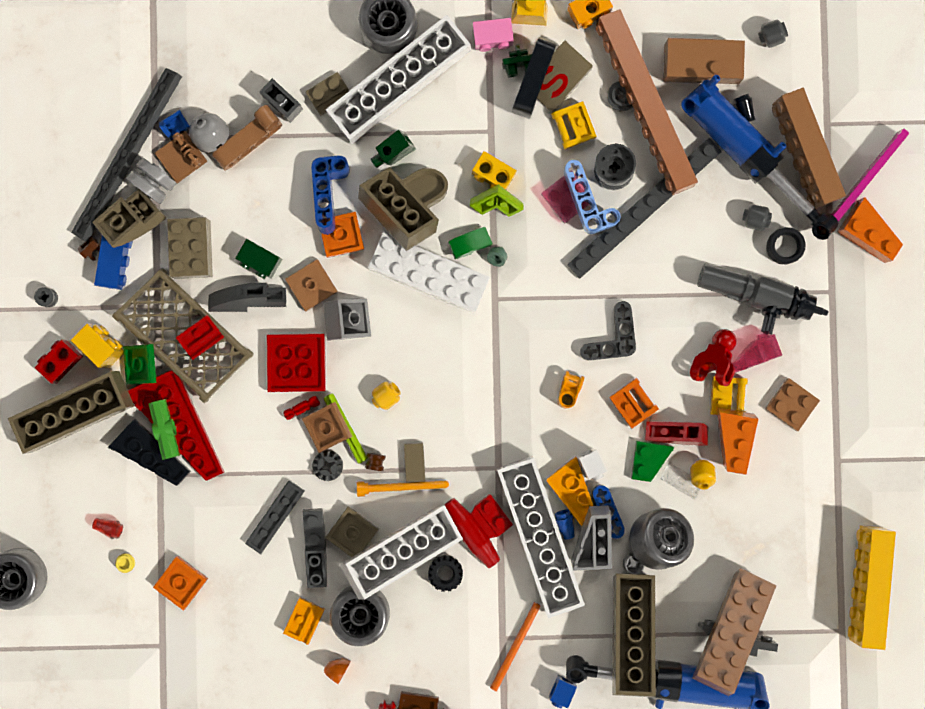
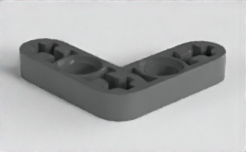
(616, 344)

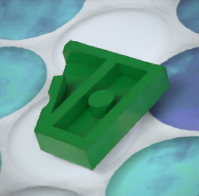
(649, 460)

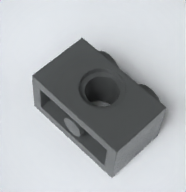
(281, 100)

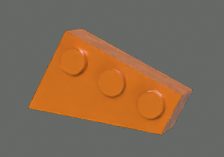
(737, 438)

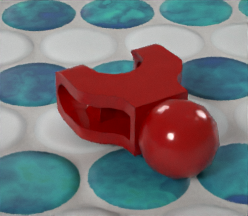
(716, 358)

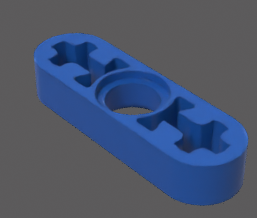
(607, 496)

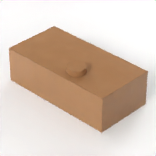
(702, 59)

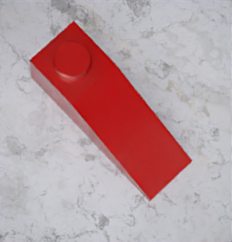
(677, 433)

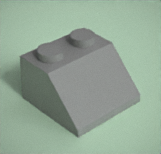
(347, 319)

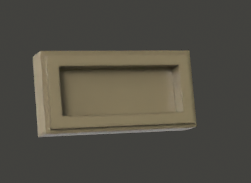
(414, 462)

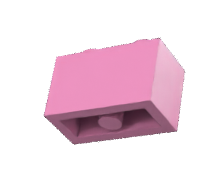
(493, 34)

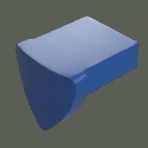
(174, 124)

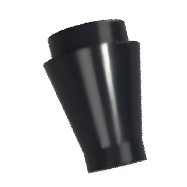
(745, 107)

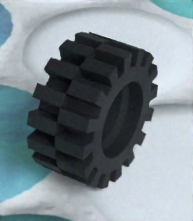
(449, 584)

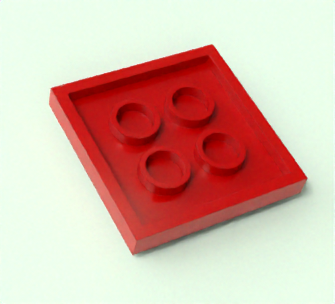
(296, 363)

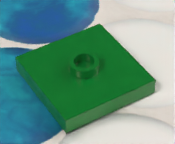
(139, 364)

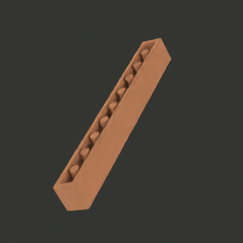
(646, 102)

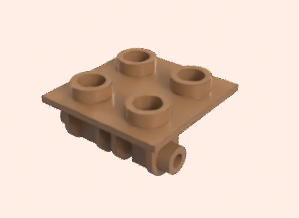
(180, 156)

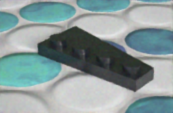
(141, 447)

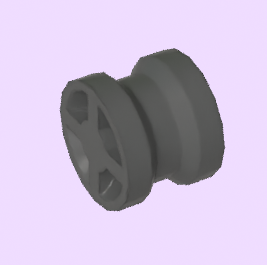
(48, 300)

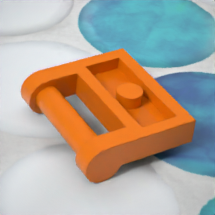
(628, 406)

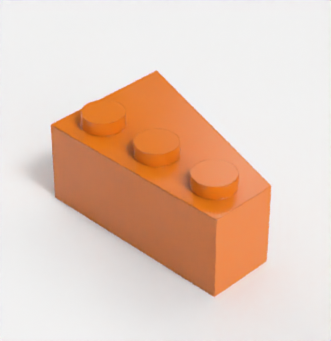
(870, 232)

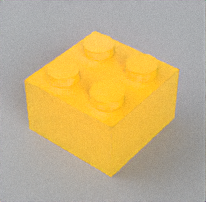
(98, 345)

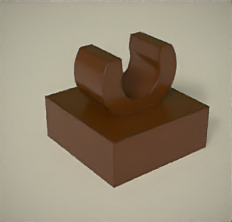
(88, 247)

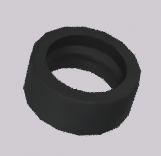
(800, 241)

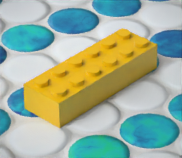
(872, 587)

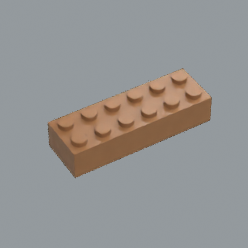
(808, 148)
(734, 632)

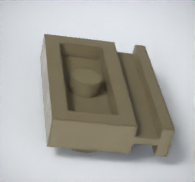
(327, 92)

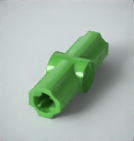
(164, 429)

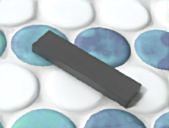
(275, 517)

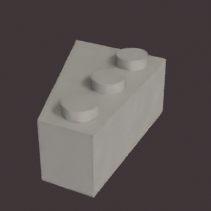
(595, 541)

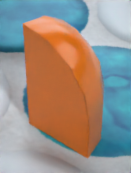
(336, 669)

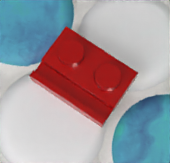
(200, 337)

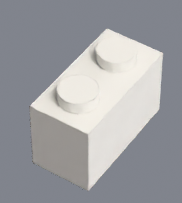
(591, 464)

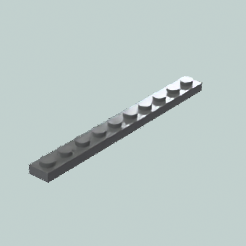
(127, 153)
(637, 214)

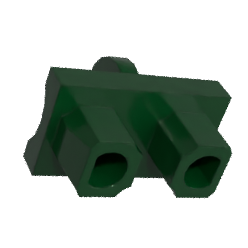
(511, 64)

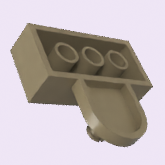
(405, 203)

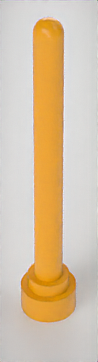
(364, 488)

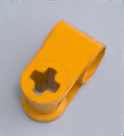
(570, 388)

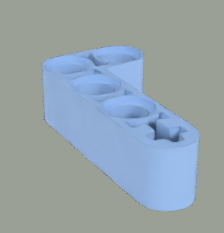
(587, 196)

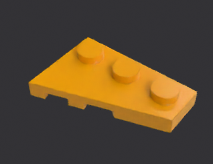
(572, 489)

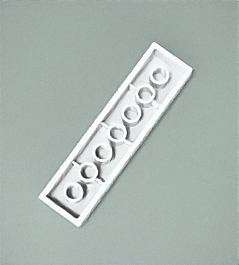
(399, 79)
(540, 537)

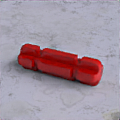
(301, 407)

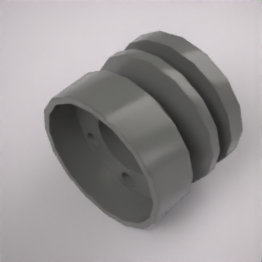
(618, 156)

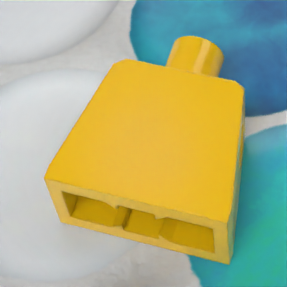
(529, 12)

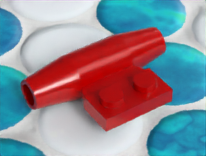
(480, 525)

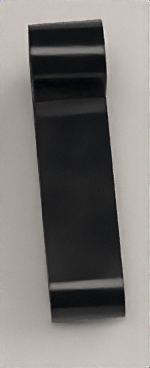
(533, 78)

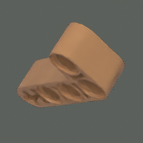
(248, 138)

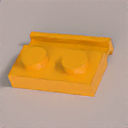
(303, 621)

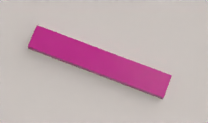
(870, 173)

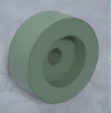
(497, 256)

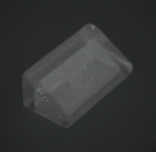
(680, 480)

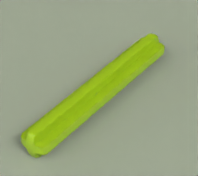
(352, 442)

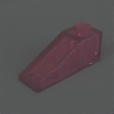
(758, 352)

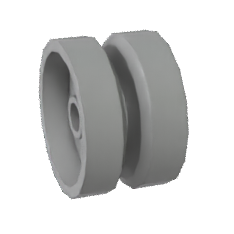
(151, 180)

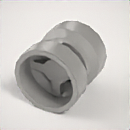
(632, 567)

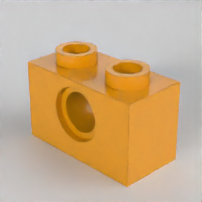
(582, 17)

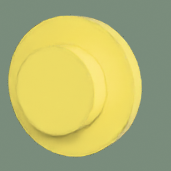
(125, 563)

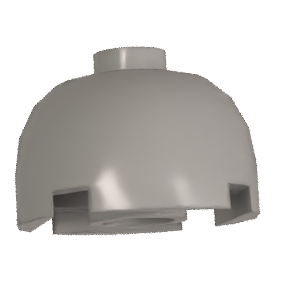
(208, 132)

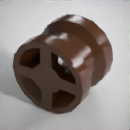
(375, 462)

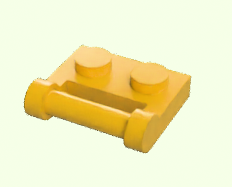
(579, 122)
(722, 395)

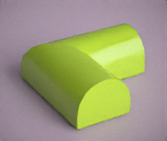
(497, 198)

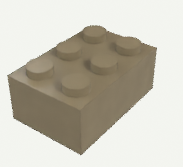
(189, 248)

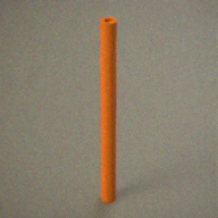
(515, 646)

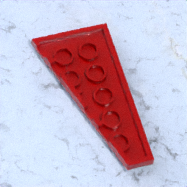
(191, 434)

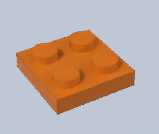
(345, 237)
(180, 583)

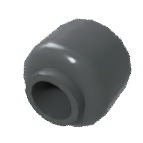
(773, 33)
(757, 217)

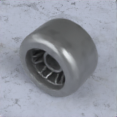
(393, 39)
(661, 539)
(31, 575)
(356, 629)

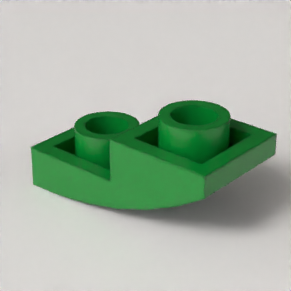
(470, 242)

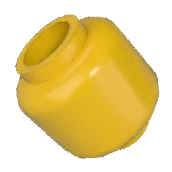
(386, 395)
(703, 474)

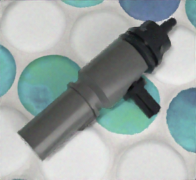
(761, 293)

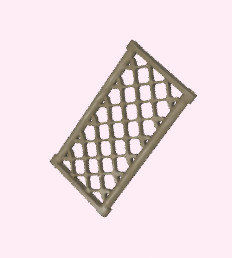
(162, 274)

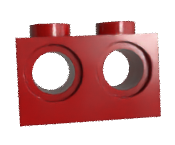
(61, 365)

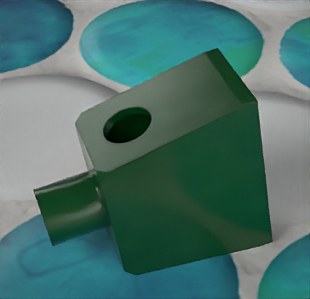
(399, 145)

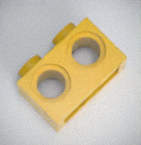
(496, 168)

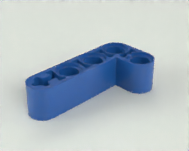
(326, 195)

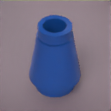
(565, 523)

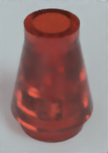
(109, 528)

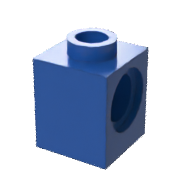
(562, 692)

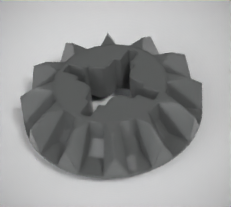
(613, 93)
(336, 469)

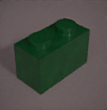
(259, 259)

